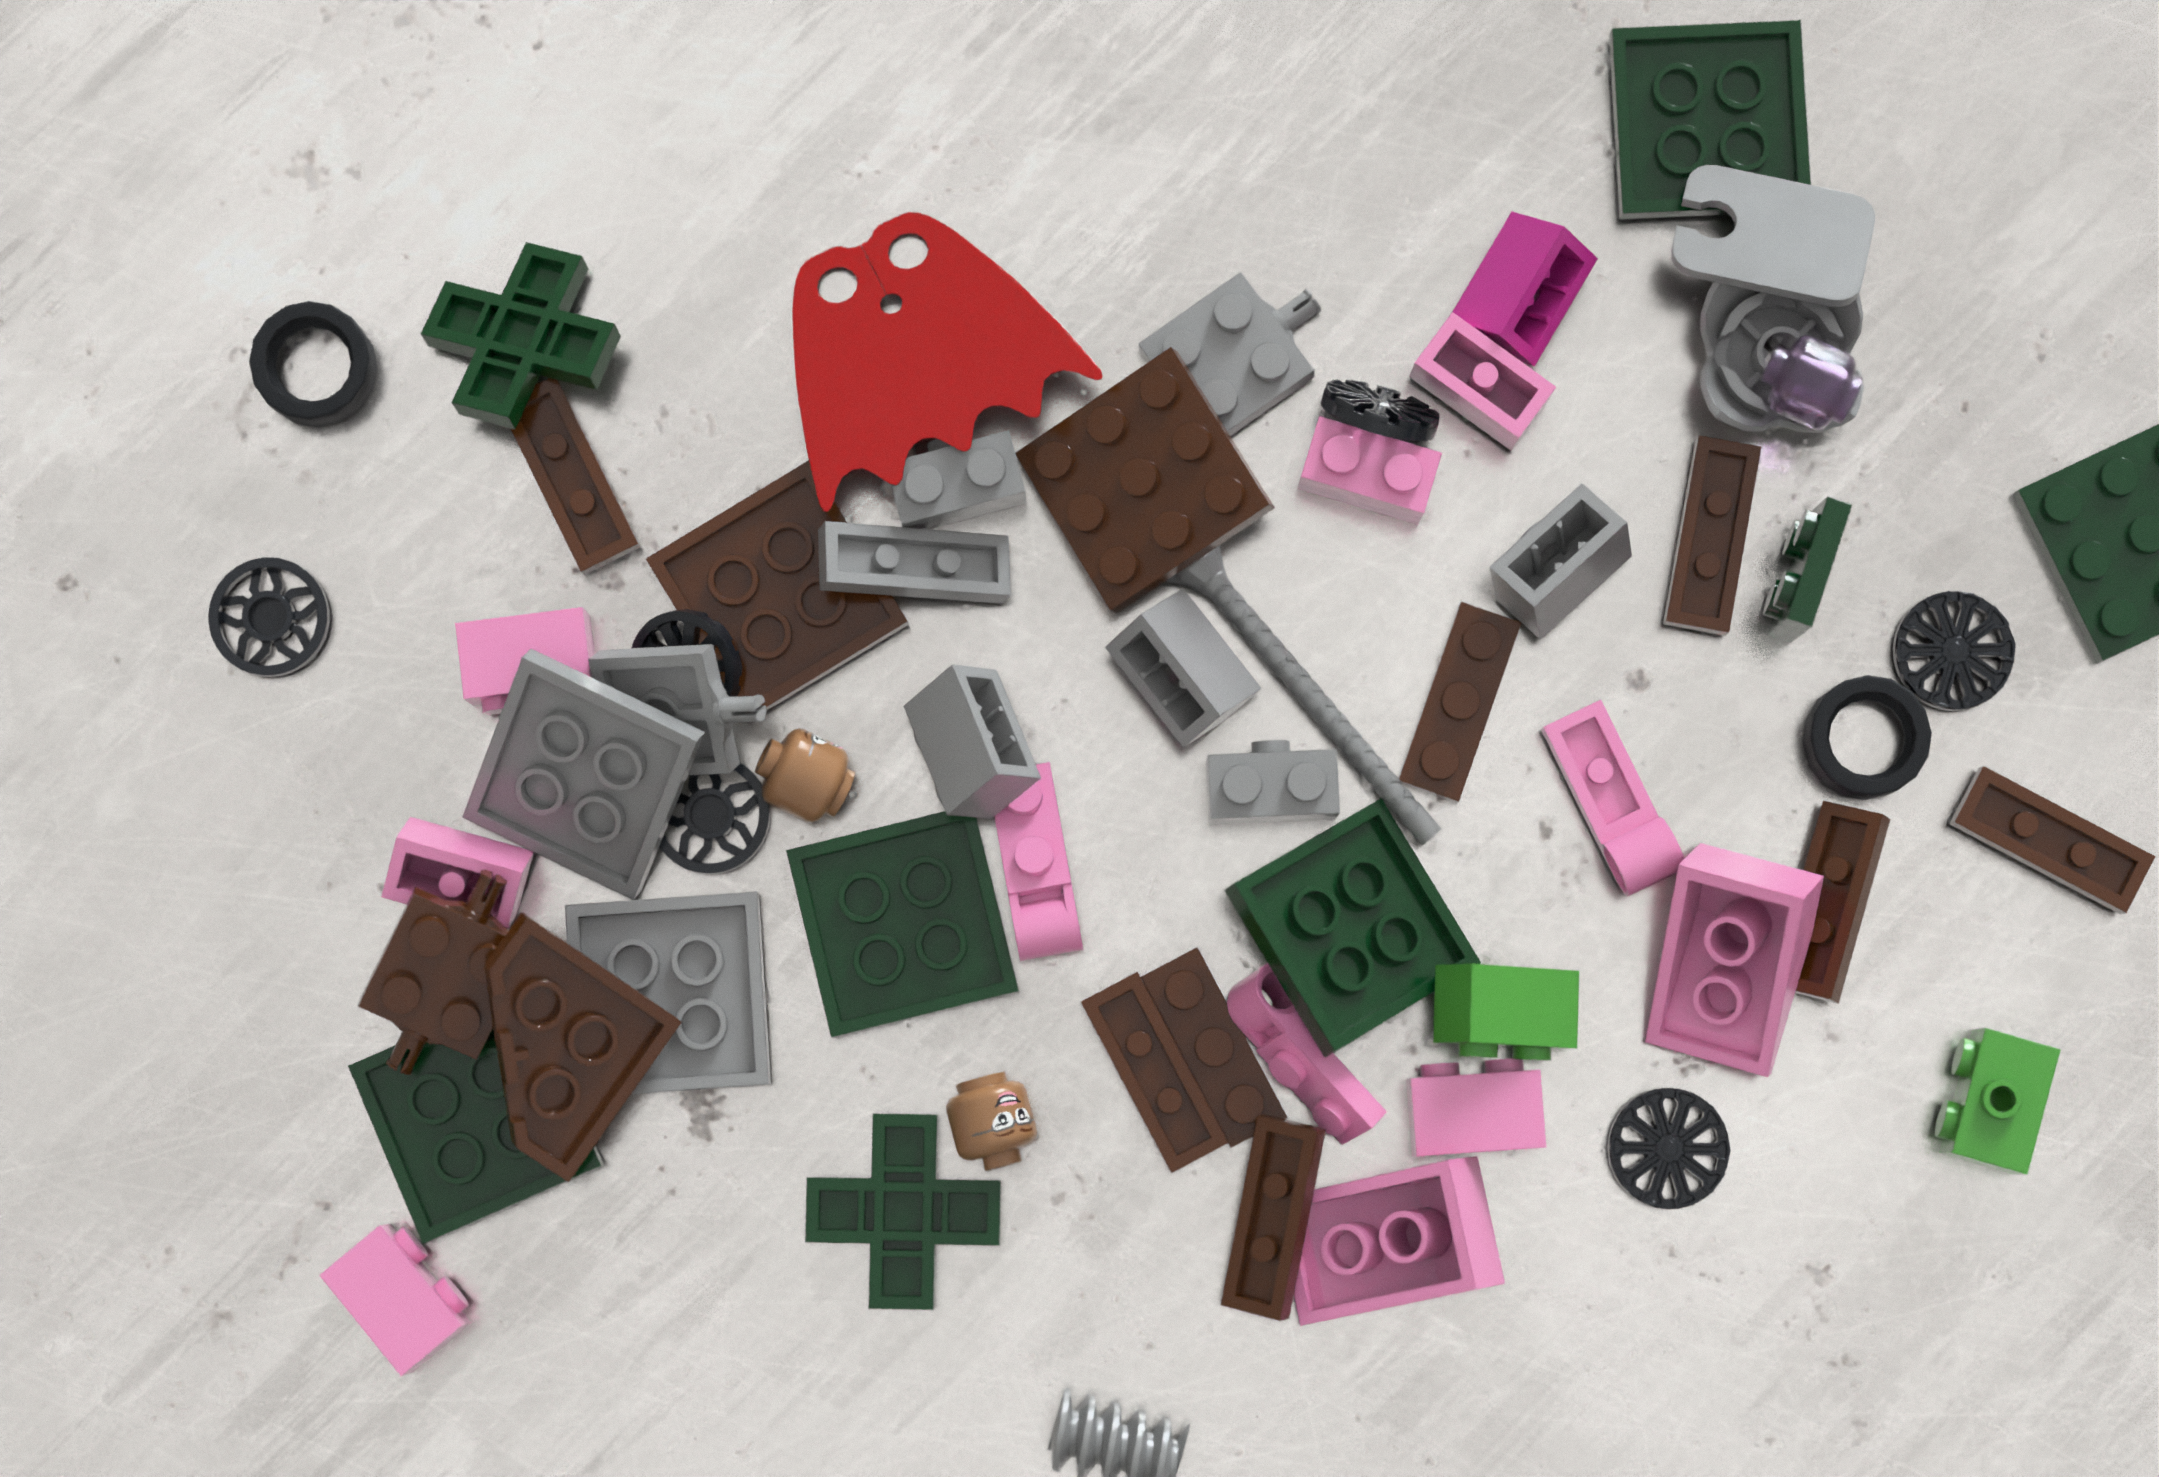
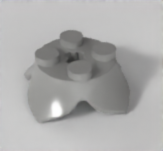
(1734, 332)

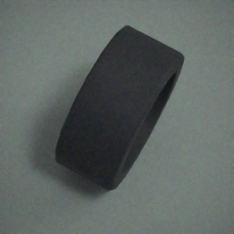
(272, 338)
(1905, 707)

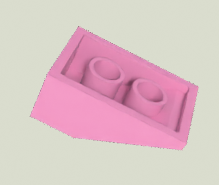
(1732, 957)
(1397, 1241)

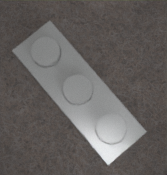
(913, 562)

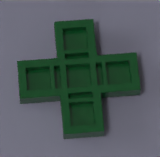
(520, 335)
(903, 1211)

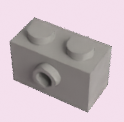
(959, 485)
(1561, 561)
(1182, 667)
(971, 742)
(1272, 785)

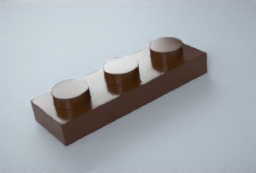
(572, 479)
(1712, 535)
(1459, 702)
(2052, 840)
(1847, 855)
(1212, 1045)
(1154, 1072)
(1273, 1217)

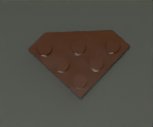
(566, 1043)

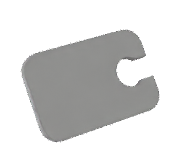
(1785, 236)

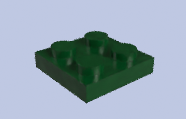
(1813, 548)

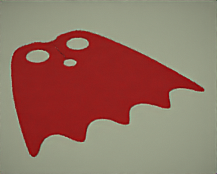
(953, 348)

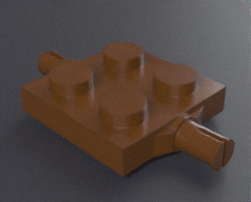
(435, 975)

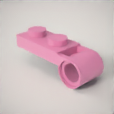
(1613, 799)
(1038, 872)
(1295, 1060)

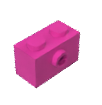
(1525, 285)

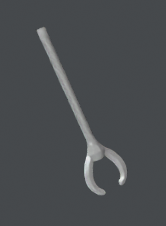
(1211, 579)

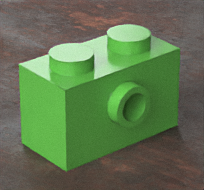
(1506, 1008)
(1997, 1100)

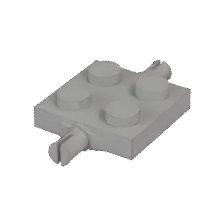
(1239, 349)
(688, 687)

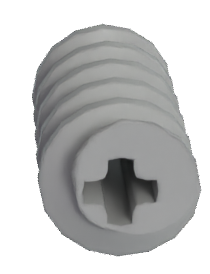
(1113, 1444)

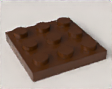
(1144, 480)
(761, 581)

